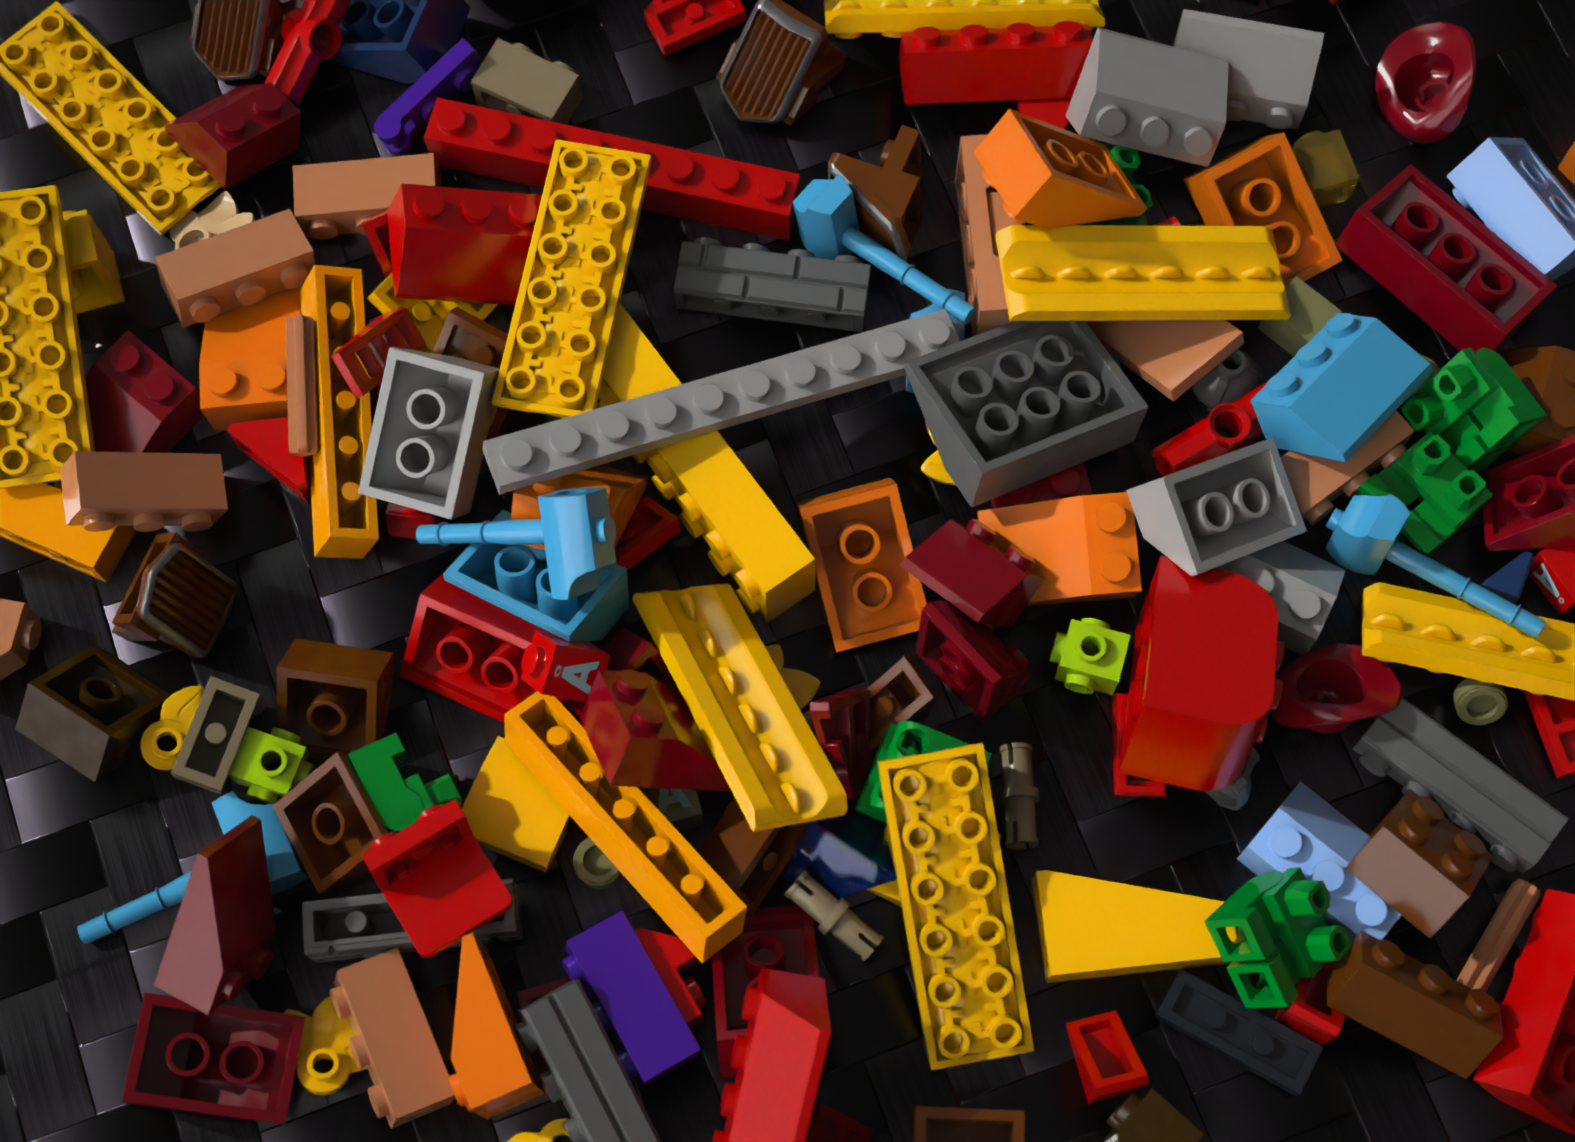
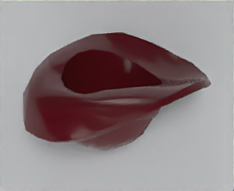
(1427, 80)
(1335, 688)

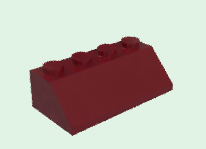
(1444, 263)

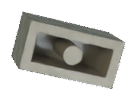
(526, 84)
(215, 735)

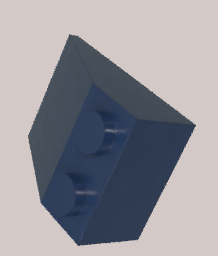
(399, 36)

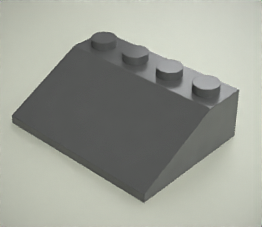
(1023, 404)

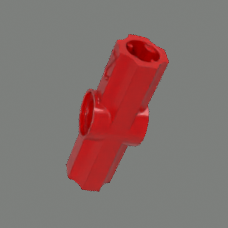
(308, 38)
(1202, 440)

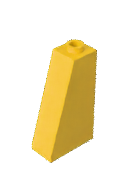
(1119, 928)

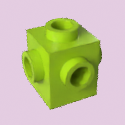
(1089, 656)
(261, 750)

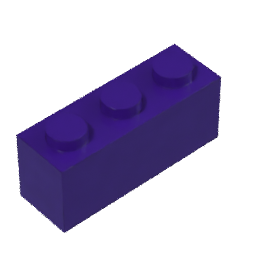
(630, 999)

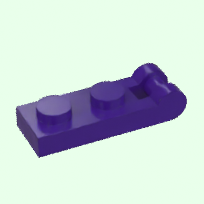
(414, 107)

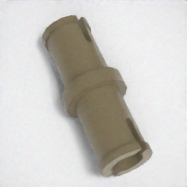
(1019, 796)
(833, 916)

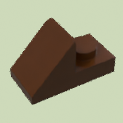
(897, 697)

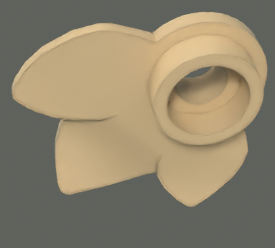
(216, 218)

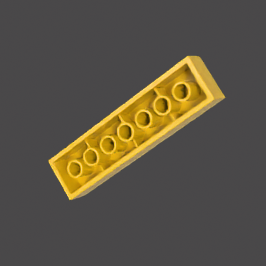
(713, 489)

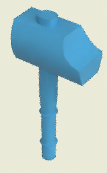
(831, 229)
(572, 527)
(1368, 535)
(231, 809)

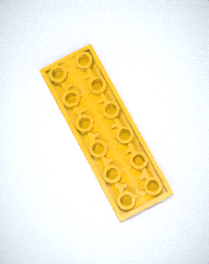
(892, 17)
(104, 116)
(1141, 273)
(572, 280)
(40, 345)
(1466, 641)
(742, 706)
(955, 906)

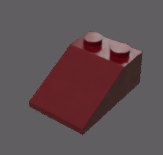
(139, 400)
(1532, 500)
(970, 659)
(647, 735)
(222, 922)
(770, 939)
(216, 1063)

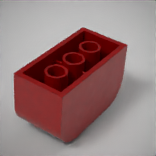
(1200, 678)

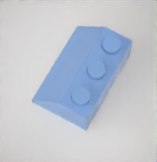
(1519, 202)
(1322, 843)

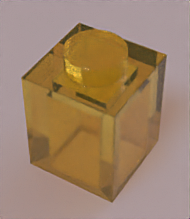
(1326, 166)

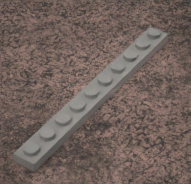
(713, 402)

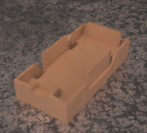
(980, 219)

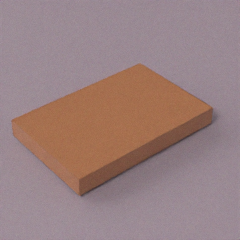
(1169, 352)

